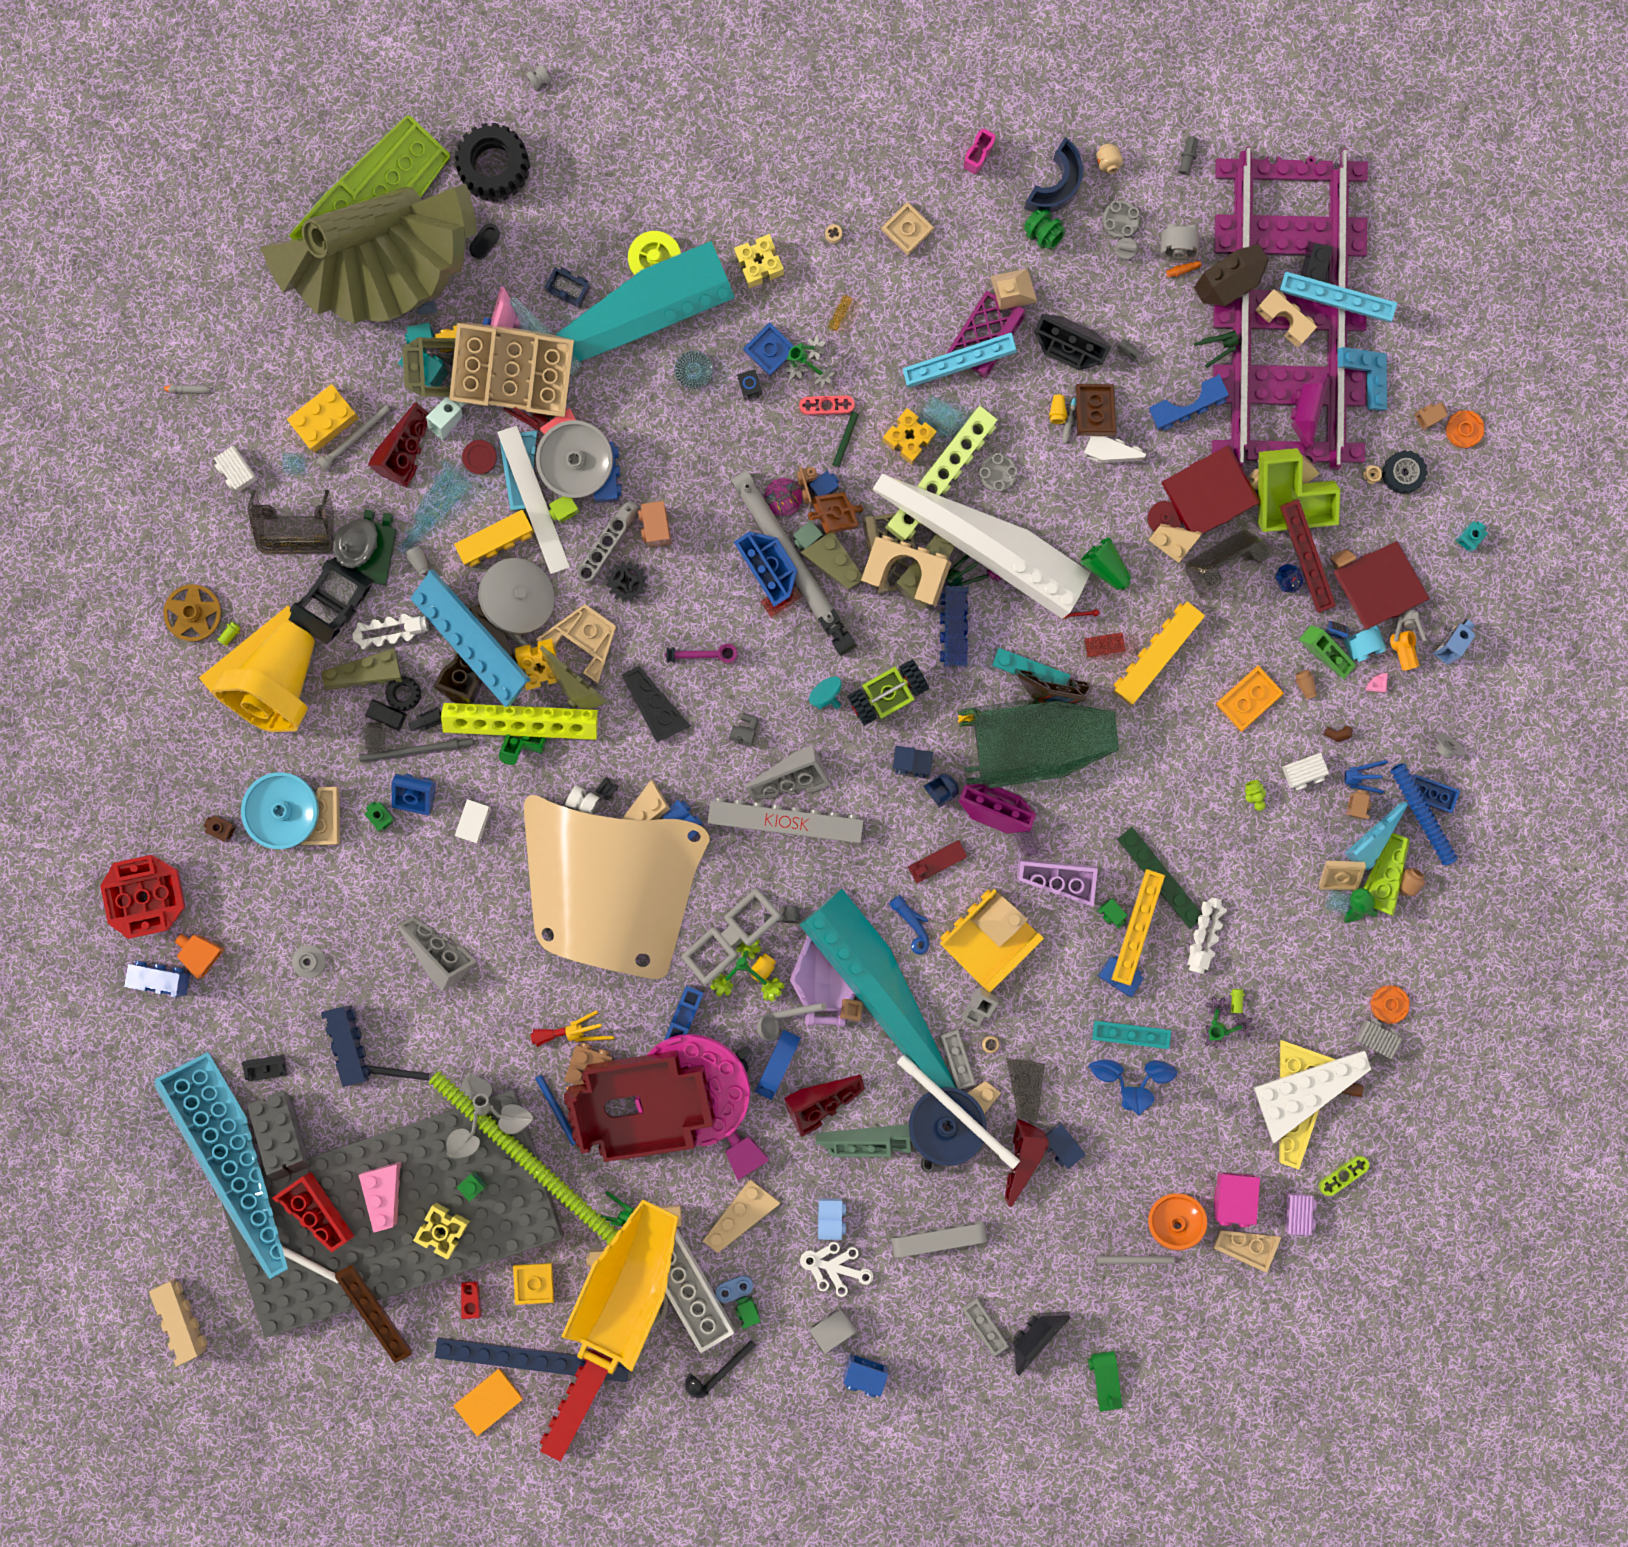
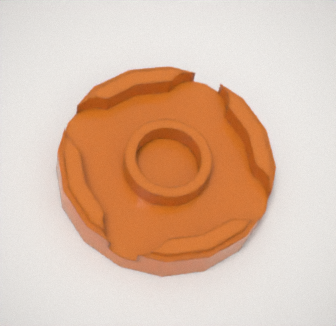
(1465, 429)
(1390, 1004)

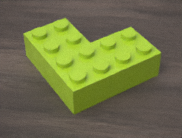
(1282, 482)

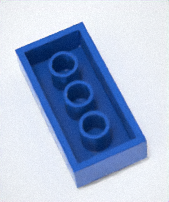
(1437, 794)

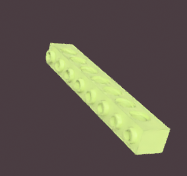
(979, 418)

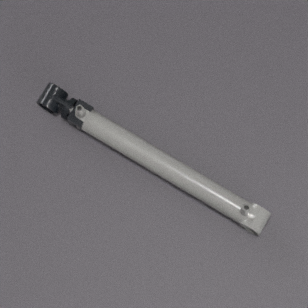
(804, 579)

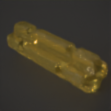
(840, 313)

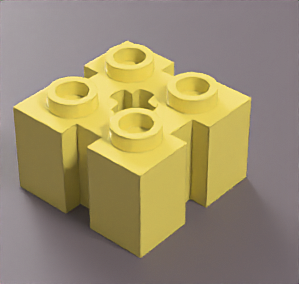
(753, 271)
(429, 1233)

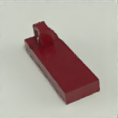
(937, 861)

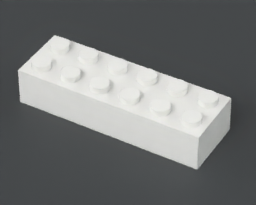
(695, 1299)

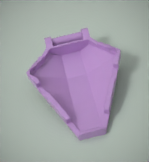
(817, 983)

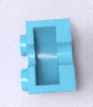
(1364, 643)

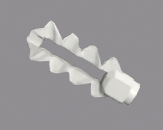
(412, 626)
(1198, 959)

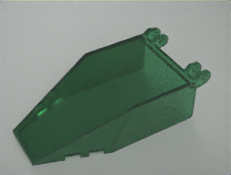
(1037, 740)

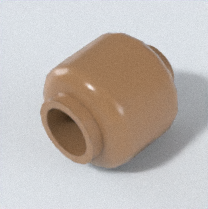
(1411, 882)

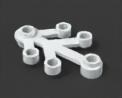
(833, 1267)

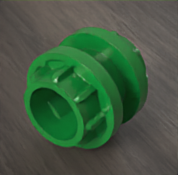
(1044, 229)

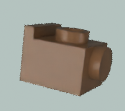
(1431, 415)
(1359, 805)

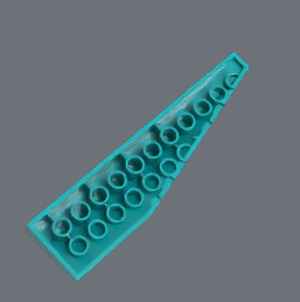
(876, 980)

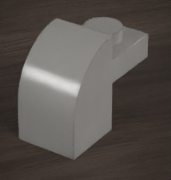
(980, 1006)

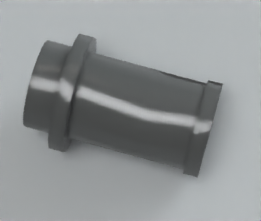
(1128, 349)

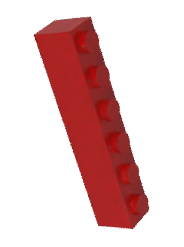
(574, 1407)

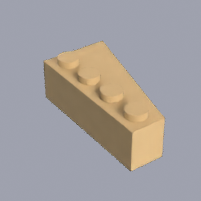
(178, 1321)

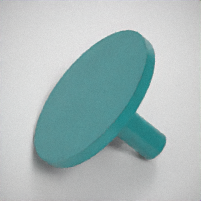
(825, 693)

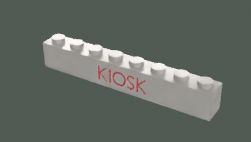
(785, 821)

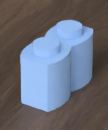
(830, 1218)

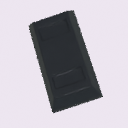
(385, 714)

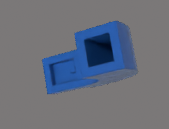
(777, 1065)

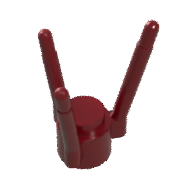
(536, 421)

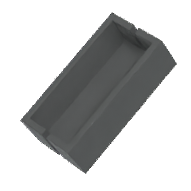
(278, 1135)

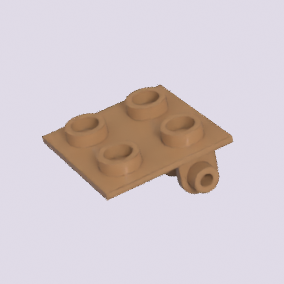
(805, 477)

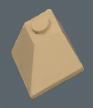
(1013, 289)
(999, 919)

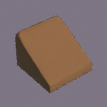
(1342, 558)

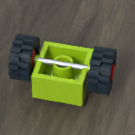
(888, 692)

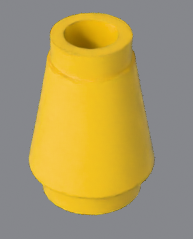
(1058, 410)

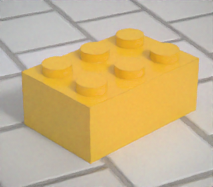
(323, 418)

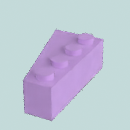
(1064, 879)

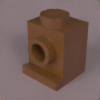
(226, 828)

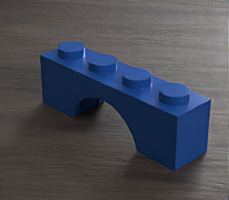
(1166, 414)

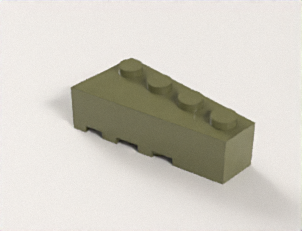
(911, 578)

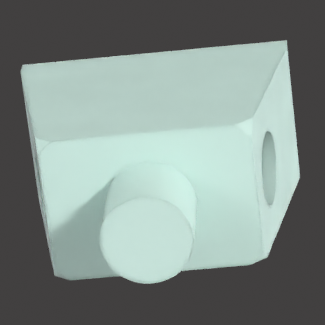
(444, 417)

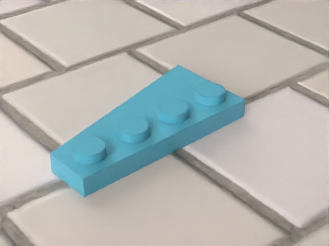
(514, 496)

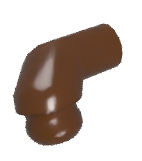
(1338, 736)

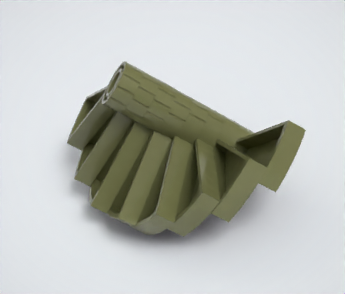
(376, 254)

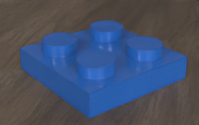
(768, 349)

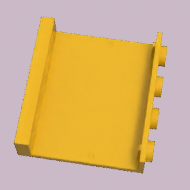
(980, 955)

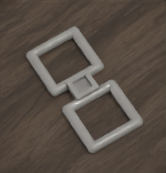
(731, 937)

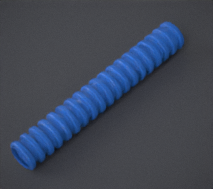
(1423, 814)

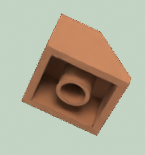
(656, 525)

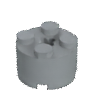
(1180, 243)

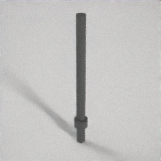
(452, 744)

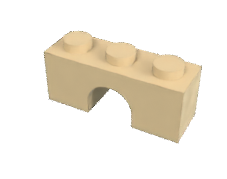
(1277, 305)

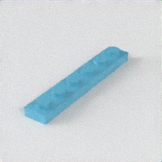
(1338, 297)
(960, 360)

